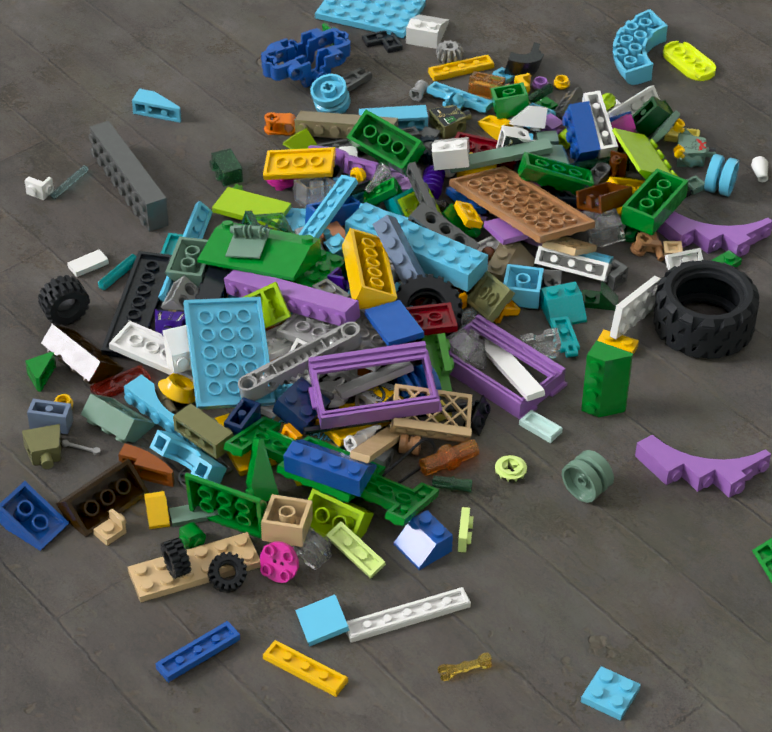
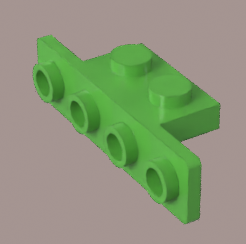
(440, 359)

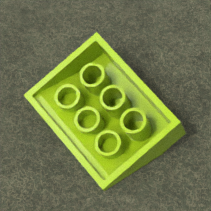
(643, 153)

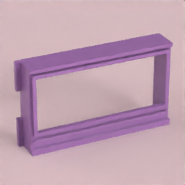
(498, 393)
(377, 411)

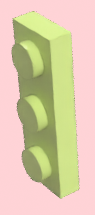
(356, 550)

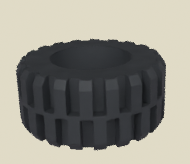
(430, 288)

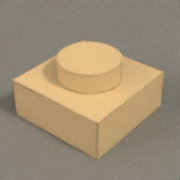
(671, 247)

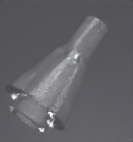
(381, 174)

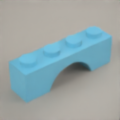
(179, 450)

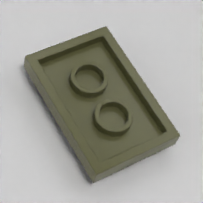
(490, 296)

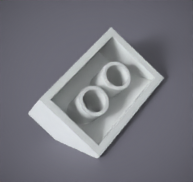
(177, 349)

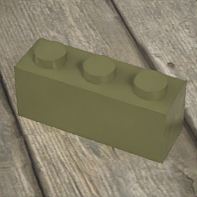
(202, 430)

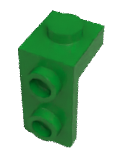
(452, 216)

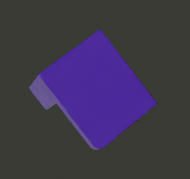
(338, 279)

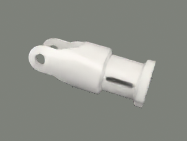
(361, 436)

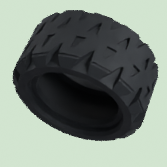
(699, 333)

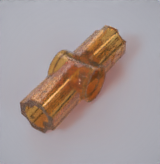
(449, 457)

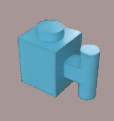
(333, 243)

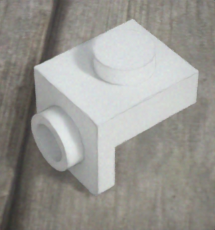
(38, 188)

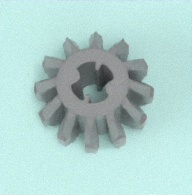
(449, 52)

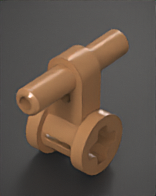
(648, 243)

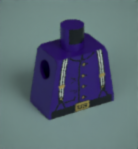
(168, 319)

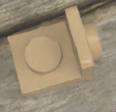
(112, 528)

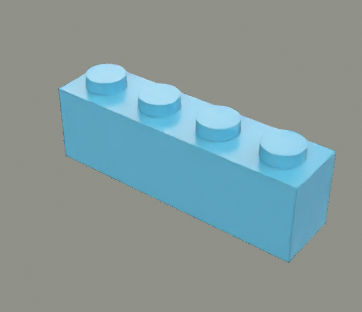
(407, 115)

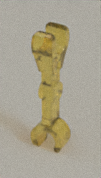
(483, 661)

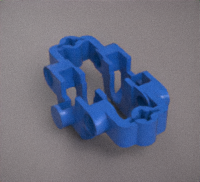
(299, 56)

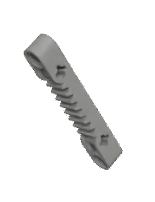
(255, 384)

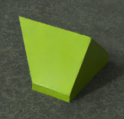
(300, 140)

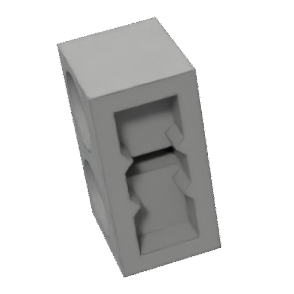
(181, 290)

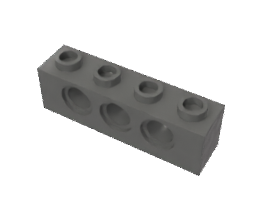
(428, 218)

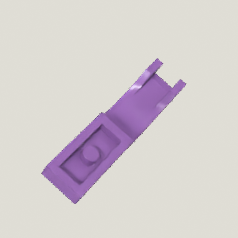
(348, 162)

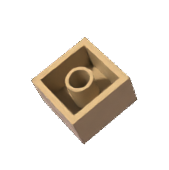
(287, 520)

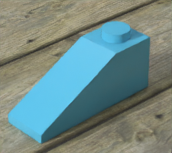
(154, 105)

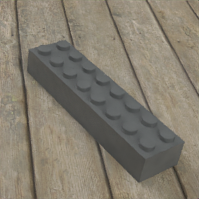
(128, 176)

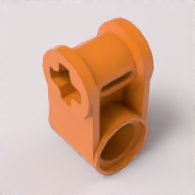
(281, 124)

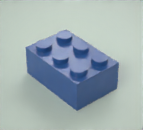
(581, 132)

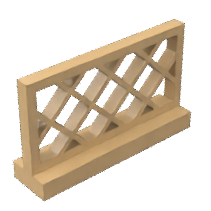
(434, 429)

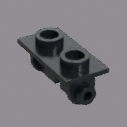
(479, 415)

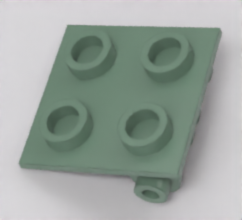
(247, 241)

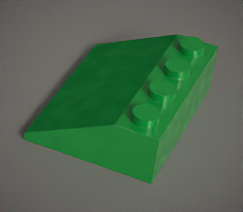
(234, 507)

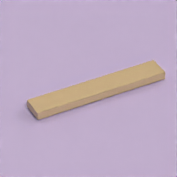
(375, 446)

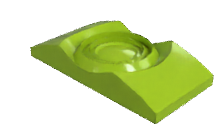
(273, 304)

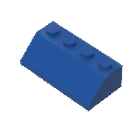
(327, 467)

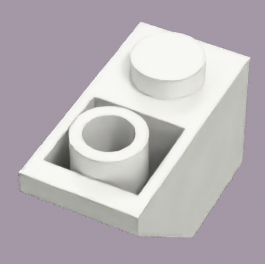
(530, 117)

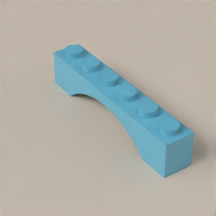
(142, 396)

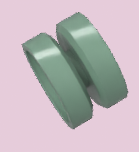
(587, 476)

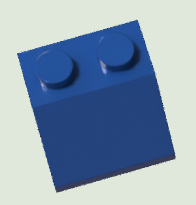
(424, 540)

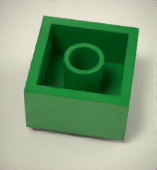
(509, 100)

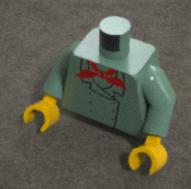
(690, 149)

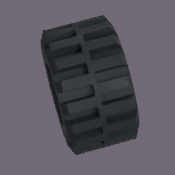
(64, 300)

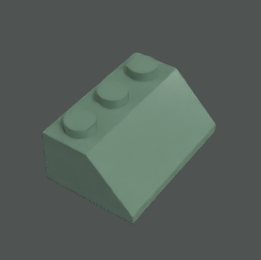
(185, 260)
(116, 418)

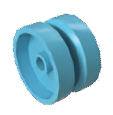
(330, 94)
(721, 175)

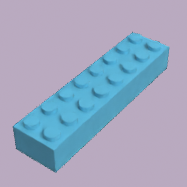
(434, 252)

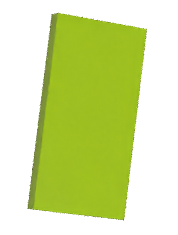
(235, 203)

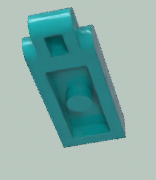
(568, 339)

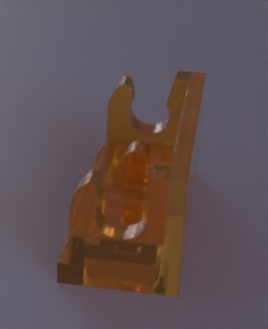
(481, 83)

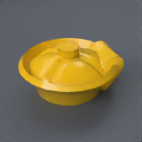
(178, 388)

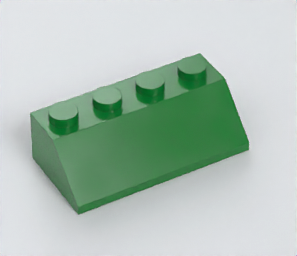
(554, 173)
(606, 380)

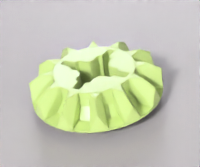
(515, 463)

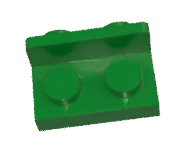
(383, 192)

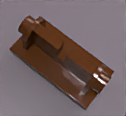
(618, 164)

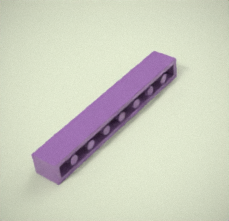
(299, 298)

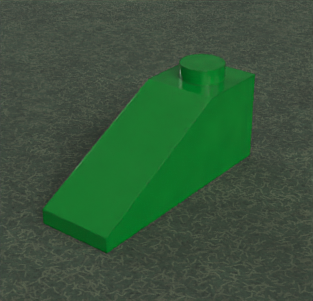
(260, 477)

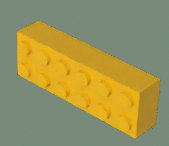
(368, 269)

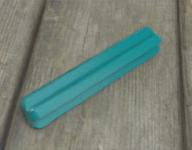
(117, 272)

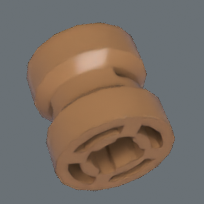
(407, 442)

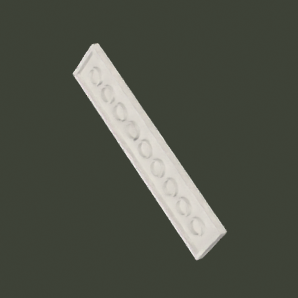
(149, 348)

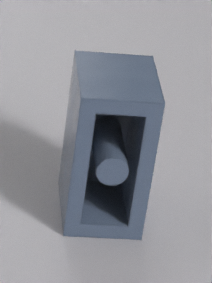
(47, 413)

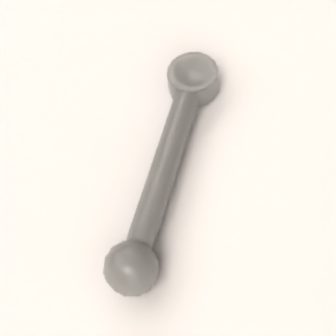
(96, 451)

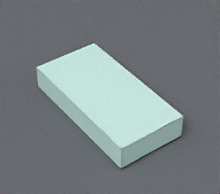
(540, 426)

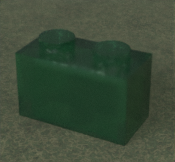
(226, 167)

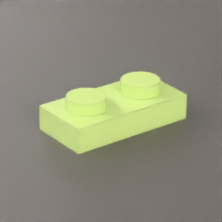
(465, 524)

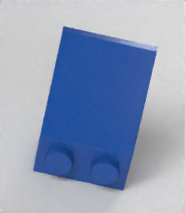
(31, 517)

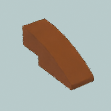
(147, 465)

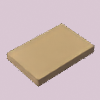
(570, 246)

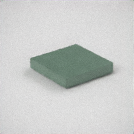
(664, 128)

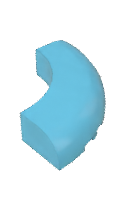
(634, 43)

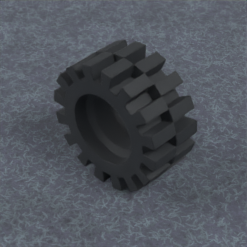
(176, 558)
(236, 563)

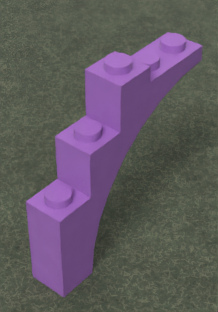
(712, 237)
(700, 472)

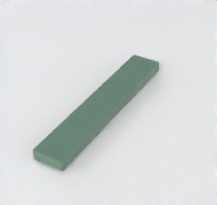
(506, 154)

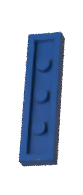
(197, 651)

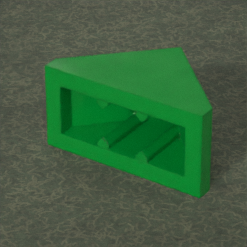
(40, 369)

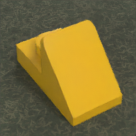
(157, 510)

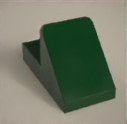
(604, 299)

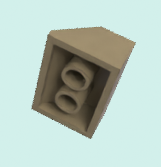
(506, 254)

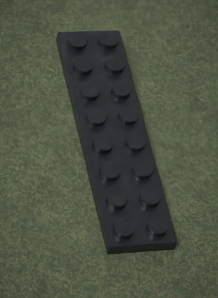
(139, 296)

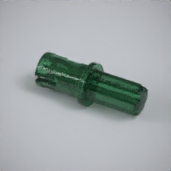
(539, 94)
(452, 483)

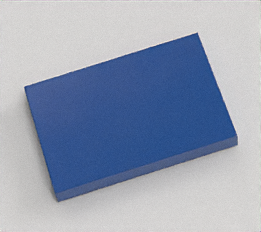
(394, 323)

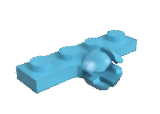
(459, 98)

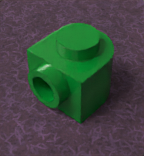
(191, 535)

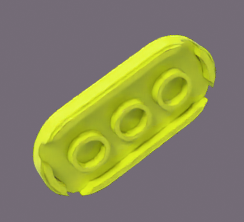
(689, 61)

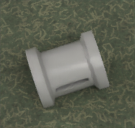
(417, 92)

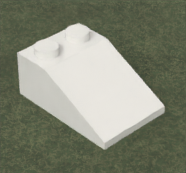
(425, 31)
(450, 153)

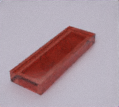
(115, 384)

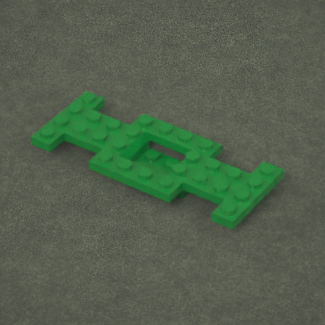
(399, 501)

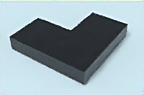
(390, 42)

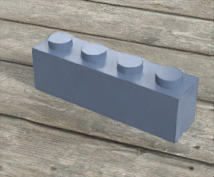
(398, 248)

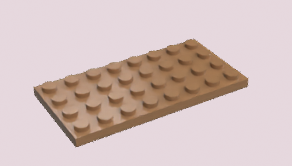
(522, 204)

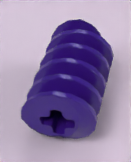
(434, 179)

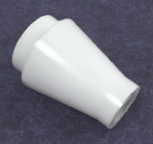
(760, 168)

